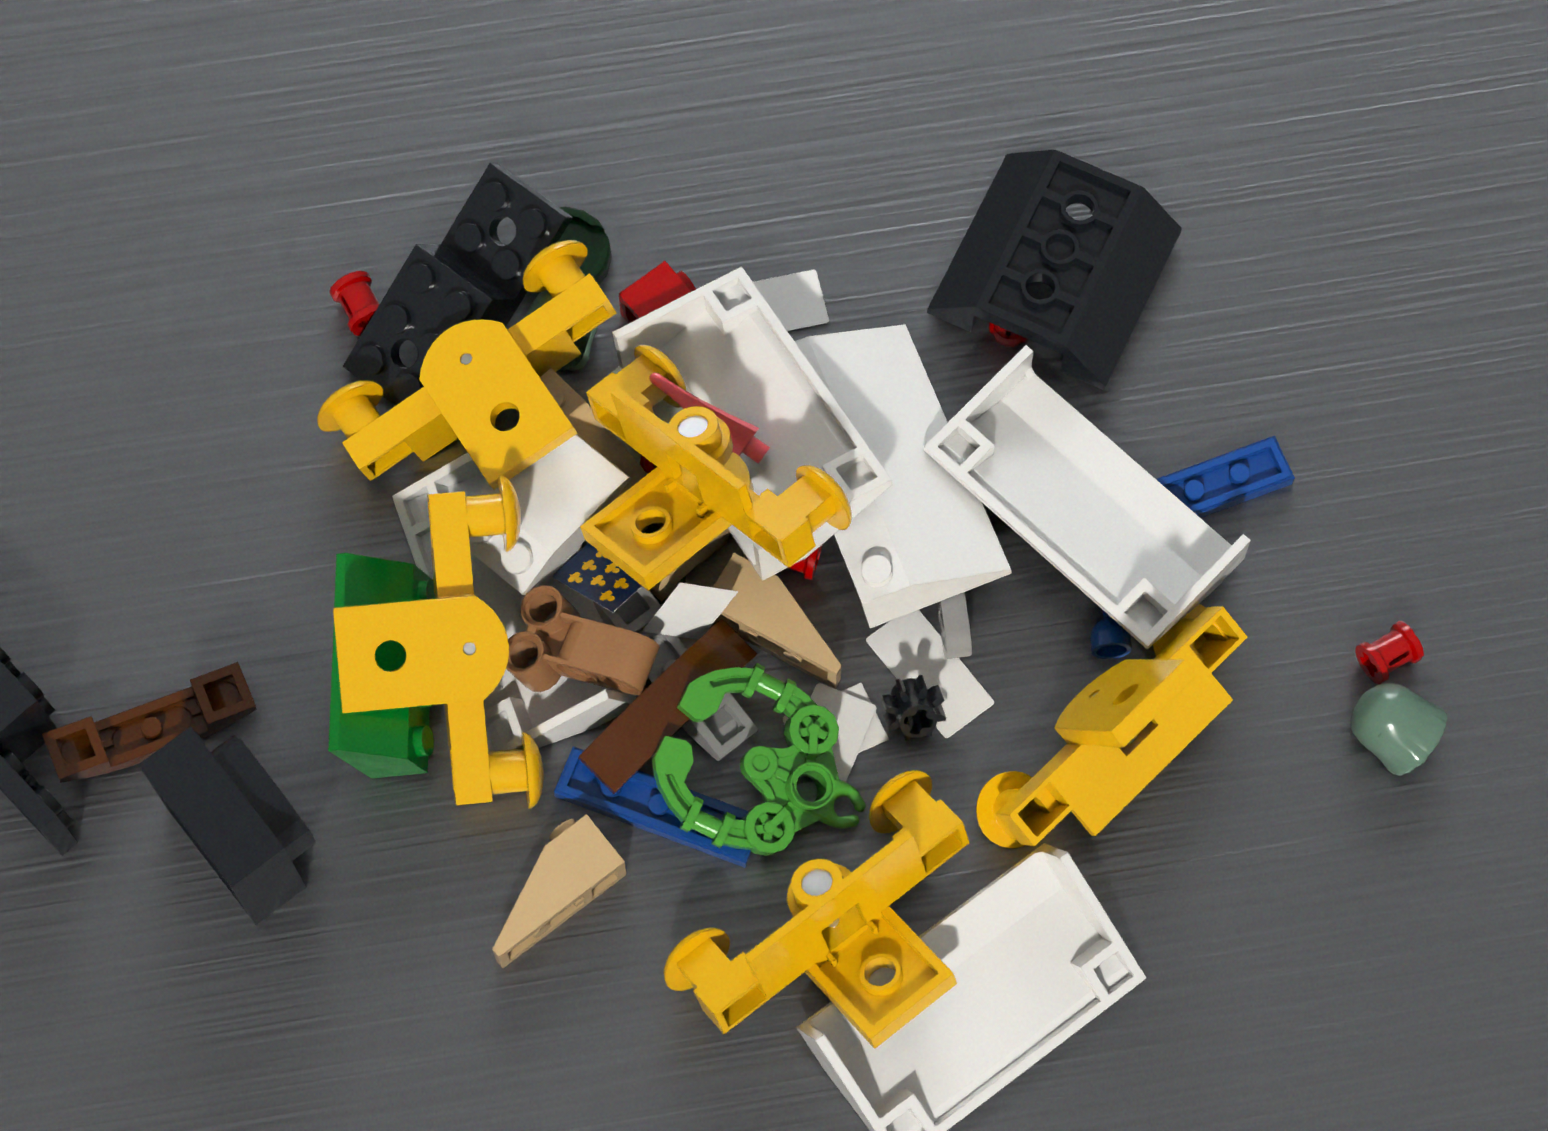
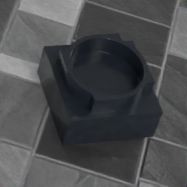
(233, 818)

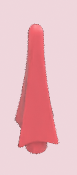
(741, 431)

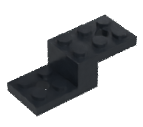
(457, 280)
(22, 723)

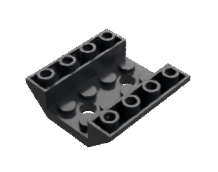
(1095, 266)

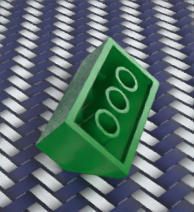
(387, 739)

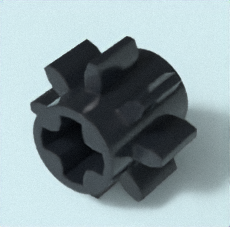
(913, 708)

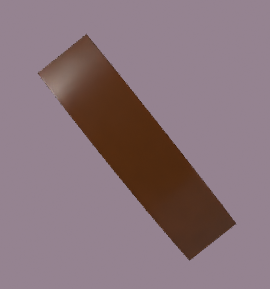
(640, 728)
(130, 737)

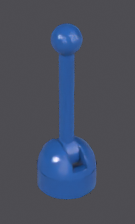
(1109, 639)

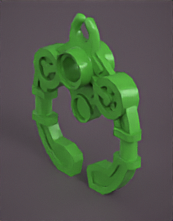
(773, 771)

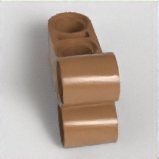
(576, 647)

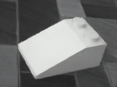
(554, 502)

